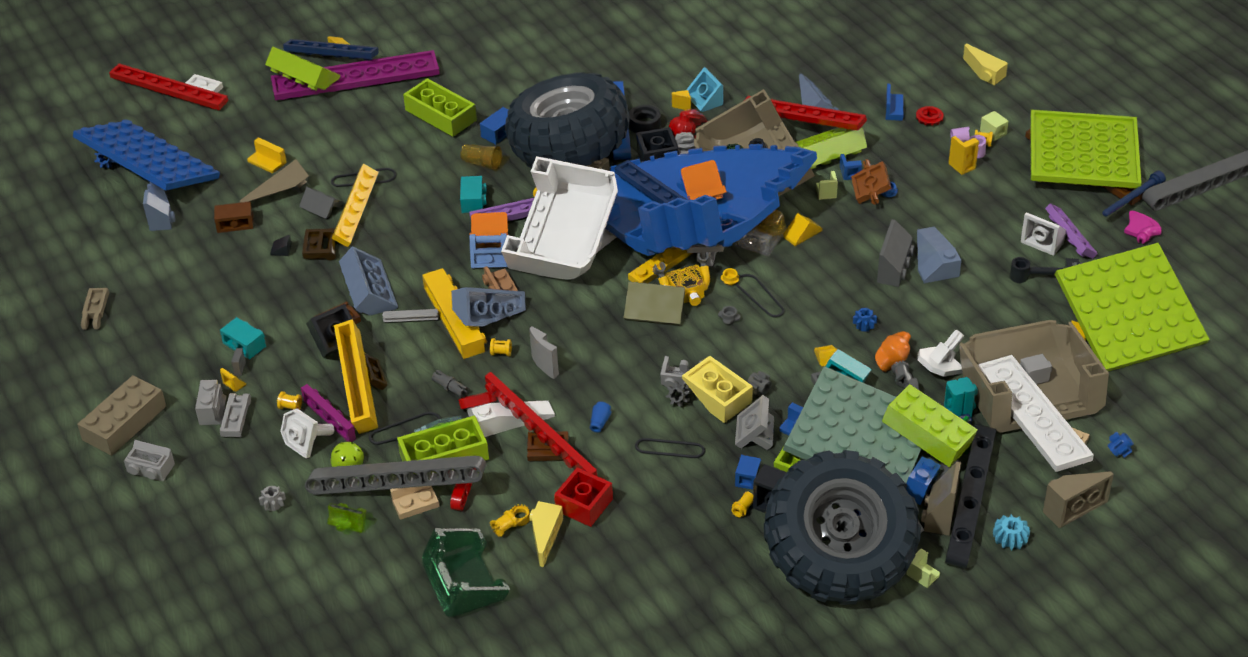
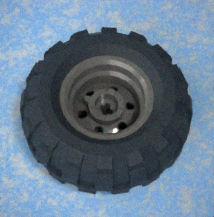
(854, 484)

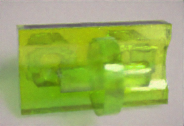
(346, 518)

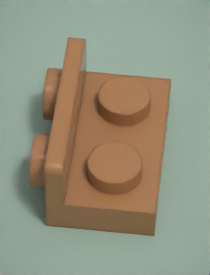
(498, 280)

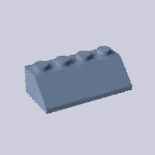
(367, 282)

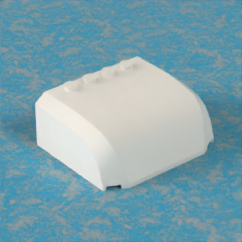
(563, 220)

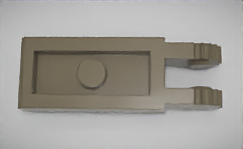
(94, 307)

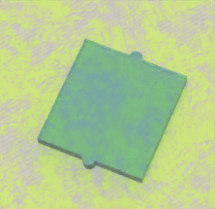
(438, 422)

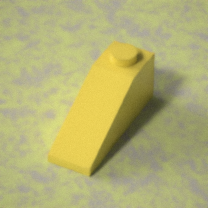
(985, 65)
(546, 523)

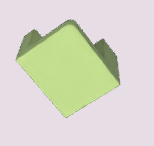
(995, 123)
(828, 188)
(921, 571)

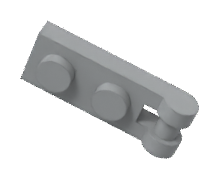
(235, 415)

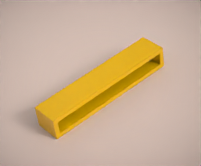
(466, 338)
(355, 377)

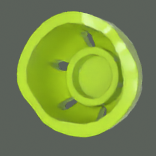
(348, 452)

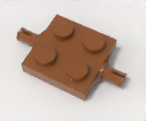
(871, 182)

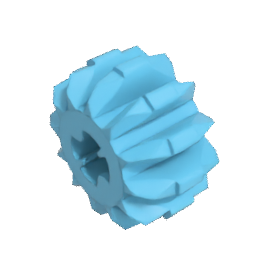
(1011, 532)

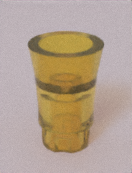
(482, 155)

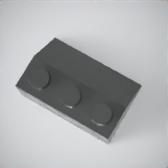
(895, 255)

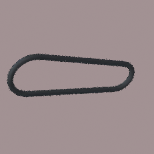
(356, 173)
(772, 315)
(397, 423)

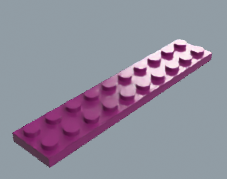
(363, 74)

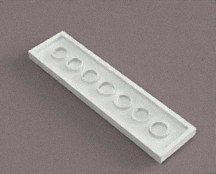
(1038, 416)

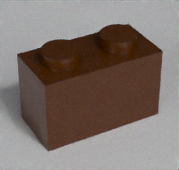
(233, 217)

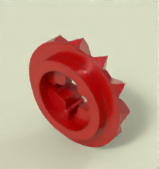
(935, 114)

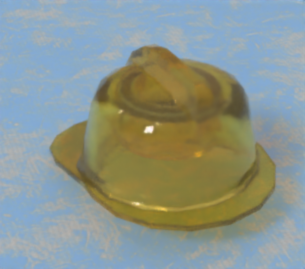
(773, 224)

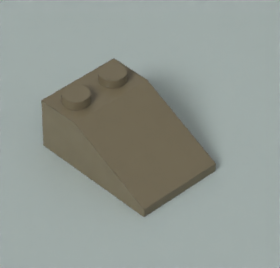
(1076, 496)
(941, 502)

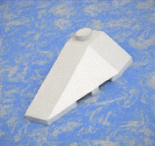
(496, 418)

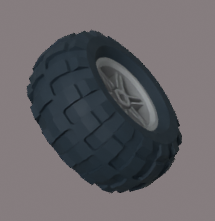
(568, 119)

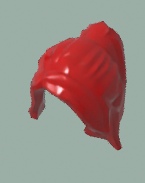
(687, 122)

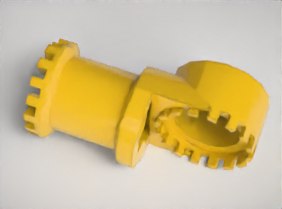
(509, 520)

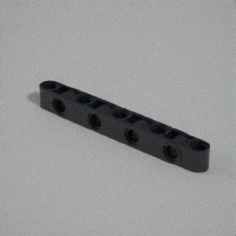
(970, 497)

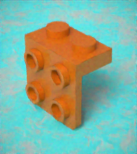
(703, 180)
(489, 224)

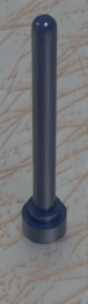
(1155, 178)

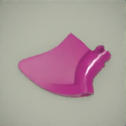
(1142, 227)

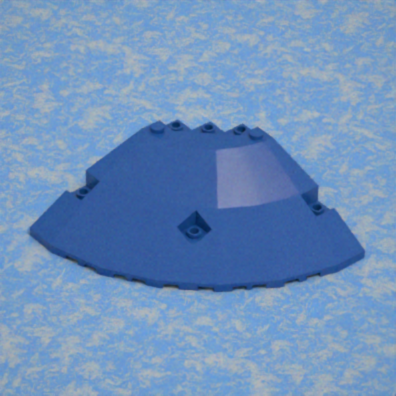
(751, 185)

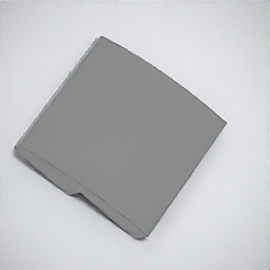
(544, 353)

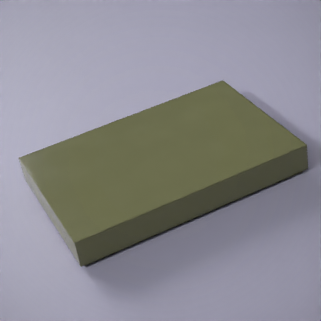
(654, 303)

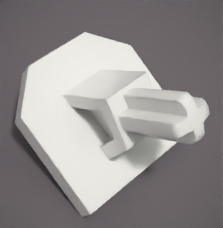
(941, 358)
(301, 431)

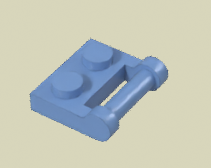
(487, 256)

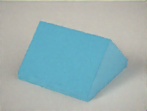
(706, 91)

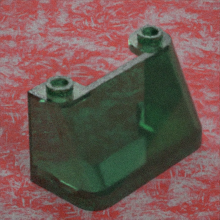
(459, 572)

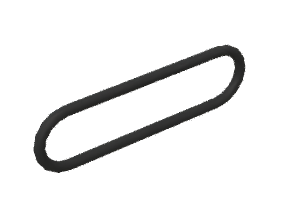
(669, 441)

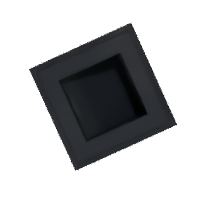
(281, 246)

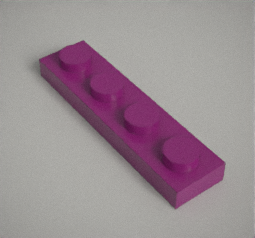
(328, 413)

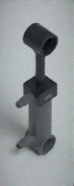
(1021, 269)

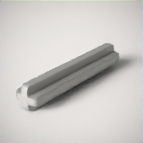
(410, 315)

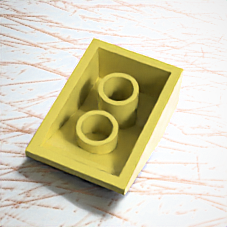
(719, 388)

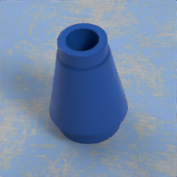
(600, 415)

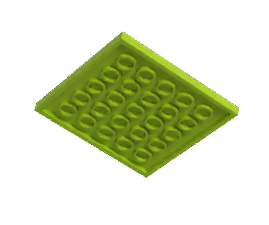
(1084, 149)
(1131, 307)

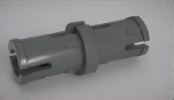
(450, 384)

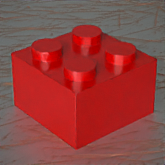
(584, 496)

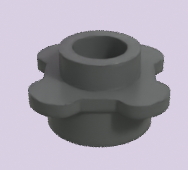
(729, 314)

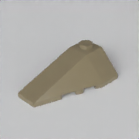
(285, 179)

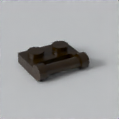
(314, 244)

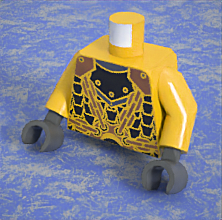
(693, 278)

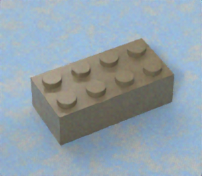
(121, 415)

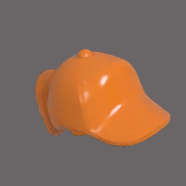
(893, 350)

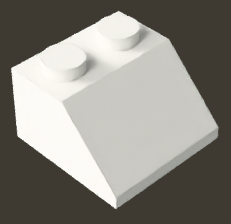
(1042, 234)

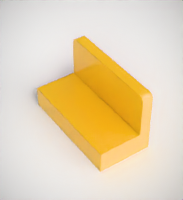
(963, 154)
(267, 156)

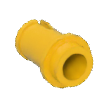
(740, 508)

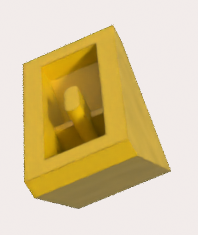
(801, 230)

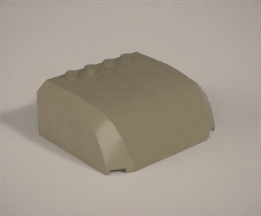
(744, 122)
(1077, 376)

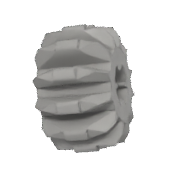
(685, 142)

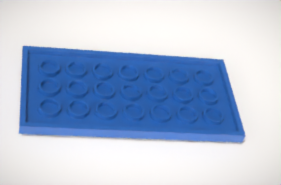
(146, 154)

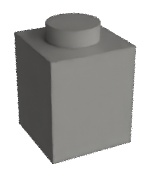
(1037, 368)

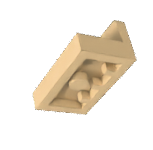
(413, 500)

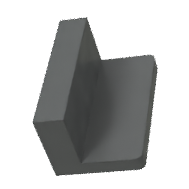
(319, 202)

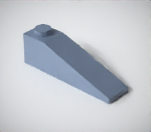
(812, 95)
(157, 208)
(936, 256)
(483, 306)

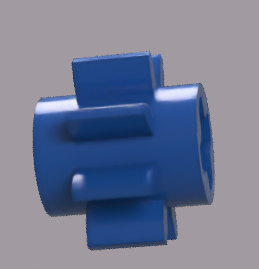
(100, 158)
(864, 319)
(1120, 444)

